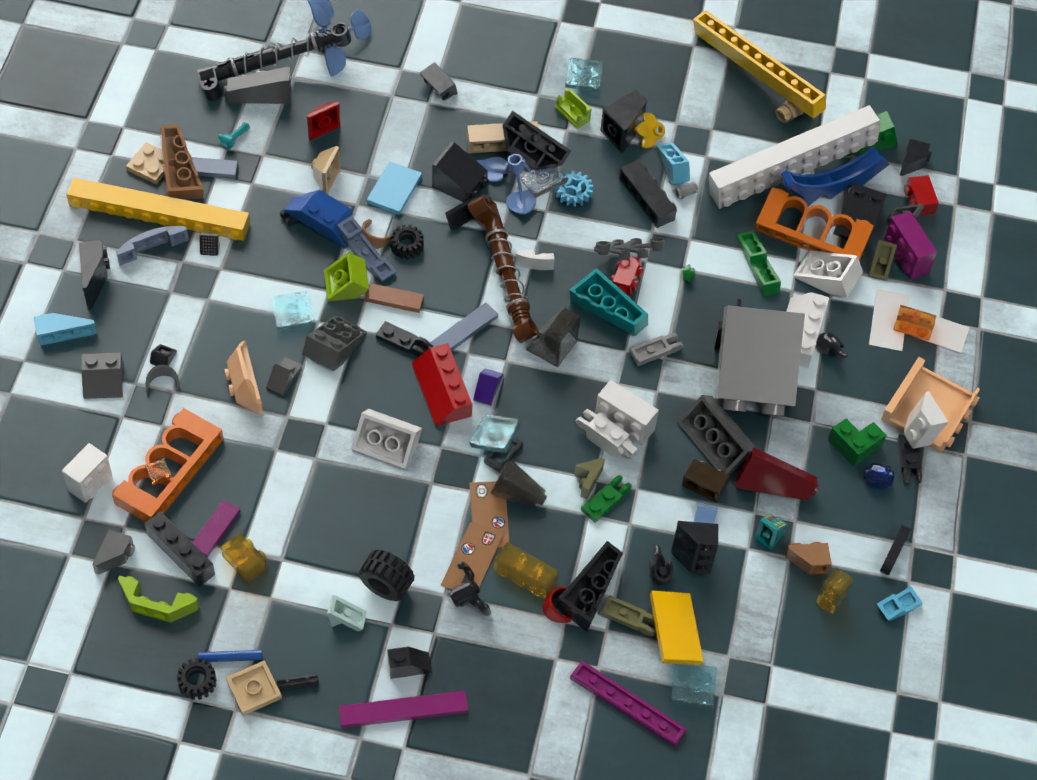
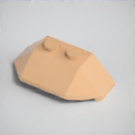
(242, 379)

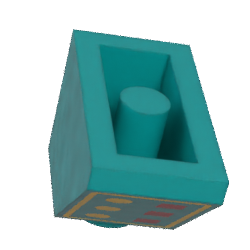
(770, 531)

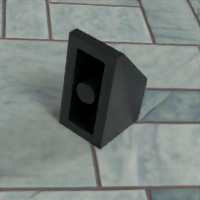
(915, 156)
(408, 662)

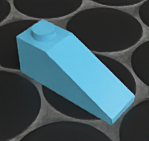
(674, 162)
(59, 327)

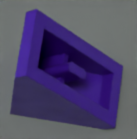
(487, 386)

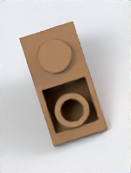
(811, 558)

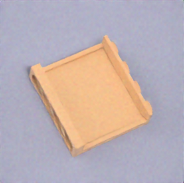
(950, 397)

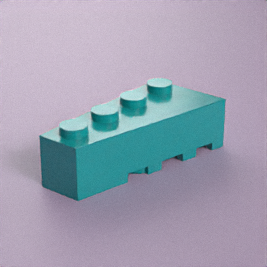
(609, 303)

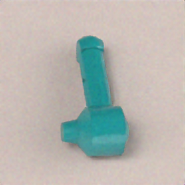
(229, 140)

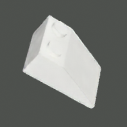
(830, 272)

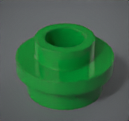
(688, 273)

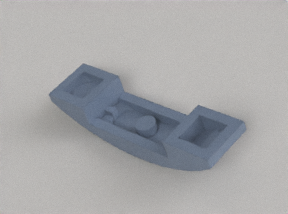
(150, 239)
(361, 247)

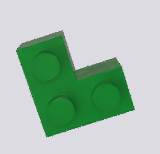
(856, 444)

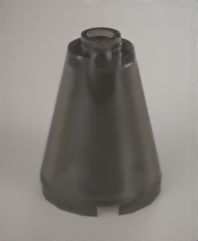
(518, 486)

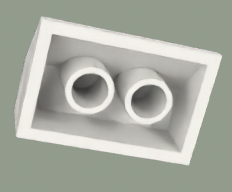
(386, 438)

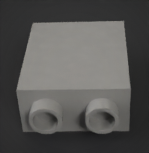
(759, 359)

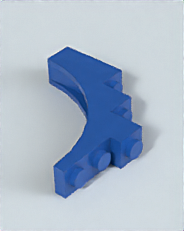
(832, 182)

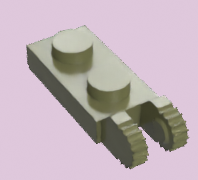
(628, 615)

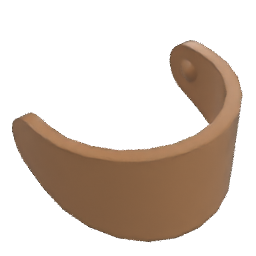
(376, 242)

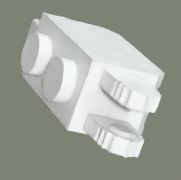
(606, 435)

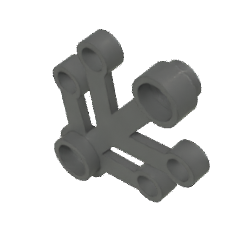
(634, 245)

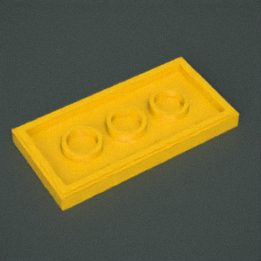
(676, 628)

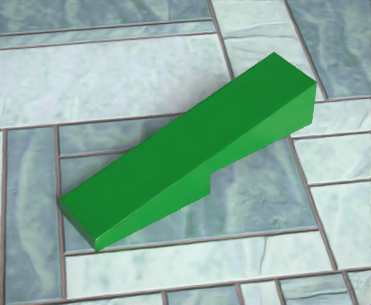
(757, 259)

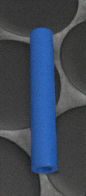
(226, 656)

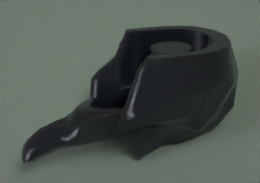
(828, 342)
(659, 572)

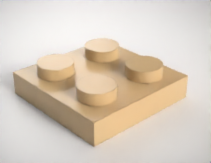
(147, 163)
(253, 688)

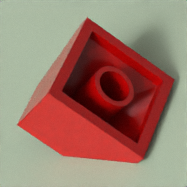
(323, 119)

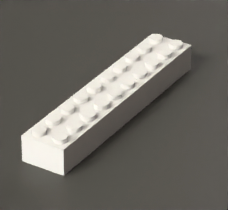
(796, 155)

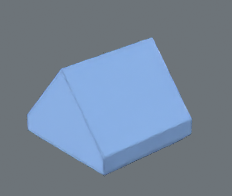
(705, 513)

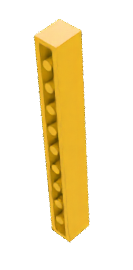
(760, 64)
(158, 209)

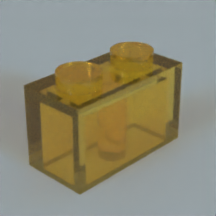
(244, 557)
(834, 590)

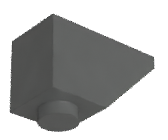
(113, 552)

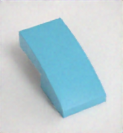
(899, 604)

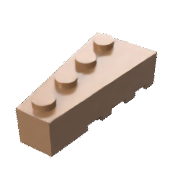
(179, 171)

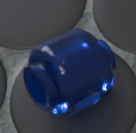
(879, 476)

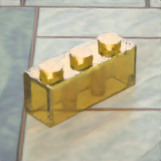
(526, 570)

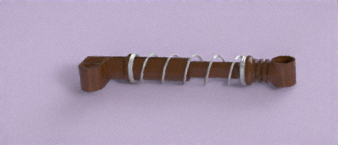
(487, 213)

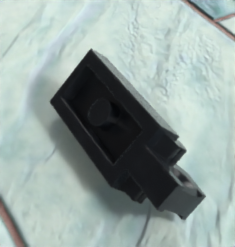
(460, 214)

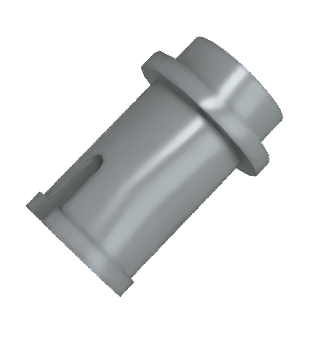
(682, 191)

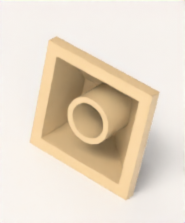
(326, 168)

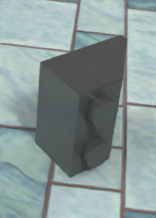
(102, 375)

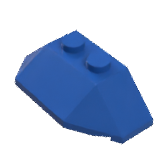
(320, 213)

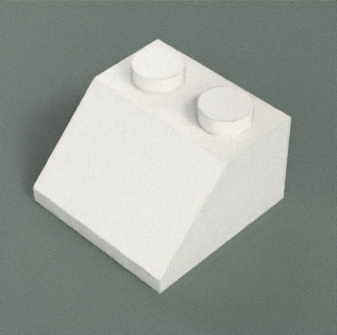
(924, 422)

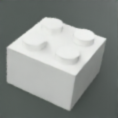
(87, 473)

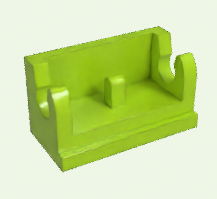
(573, 108)

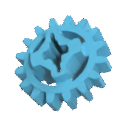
(574, 189)

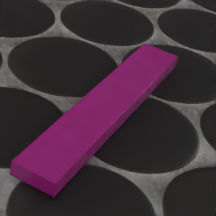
(628, 703)
(403, 709)

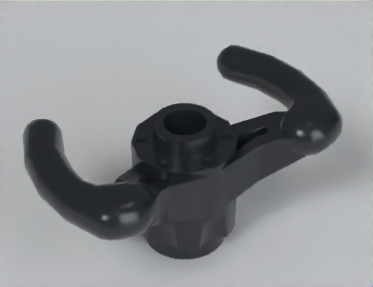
(468, 591)

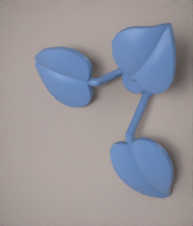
(322, 13)
(518, 202)

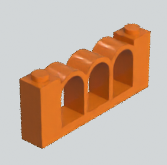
(779, 201)
(185, 426)

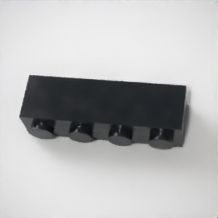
(647, 193)
(180, 549)

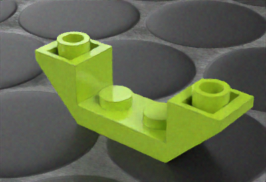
(182, 606)

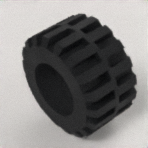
(386, 575)

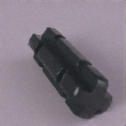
(297, 682)

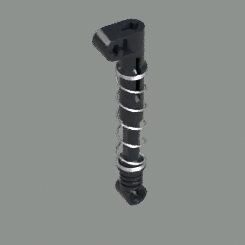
(260, 59)

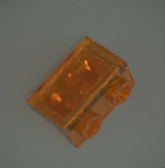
(914, 322)

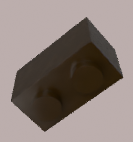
(705, 480)

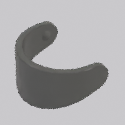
(161, 370)

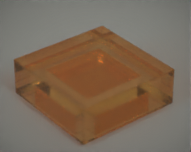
(158, 471)

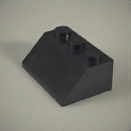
(695, 545)

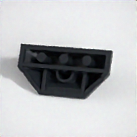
(533, 144)

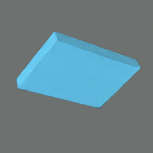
(394, 188)

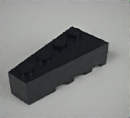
(587, 590)

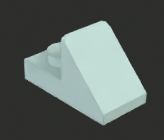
(346, 613)

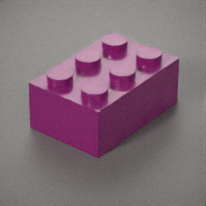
(913, 247)

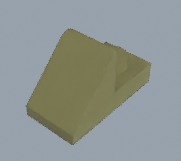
(882, 260)
(590, 473)

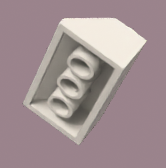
(814, 308)

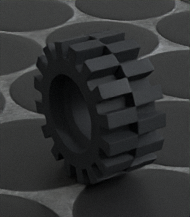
(407, 233)
(196, 690)

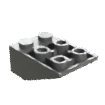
(333, 342)

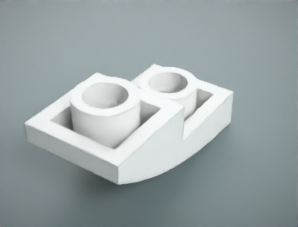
(528, 259)

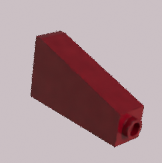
(773, 476)

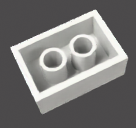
(627, 412)

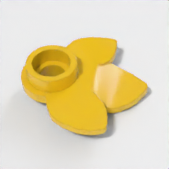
(648, 130)

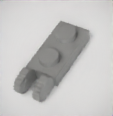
(655, 349)

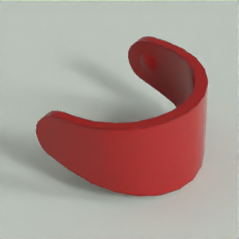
(549, 610)

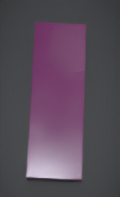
(216, 527)

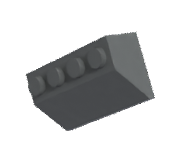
(716, 434)

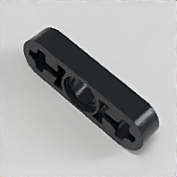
(895, 550)

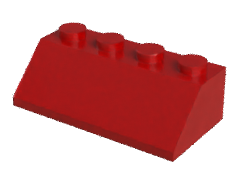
(442, 385)

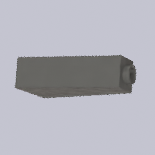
(260, 87)

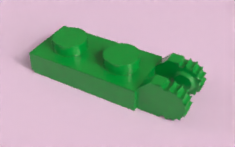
(605, 499)

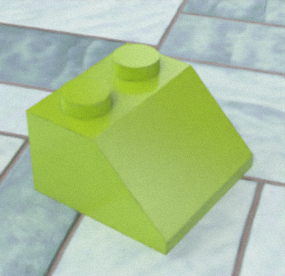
(346, 278)

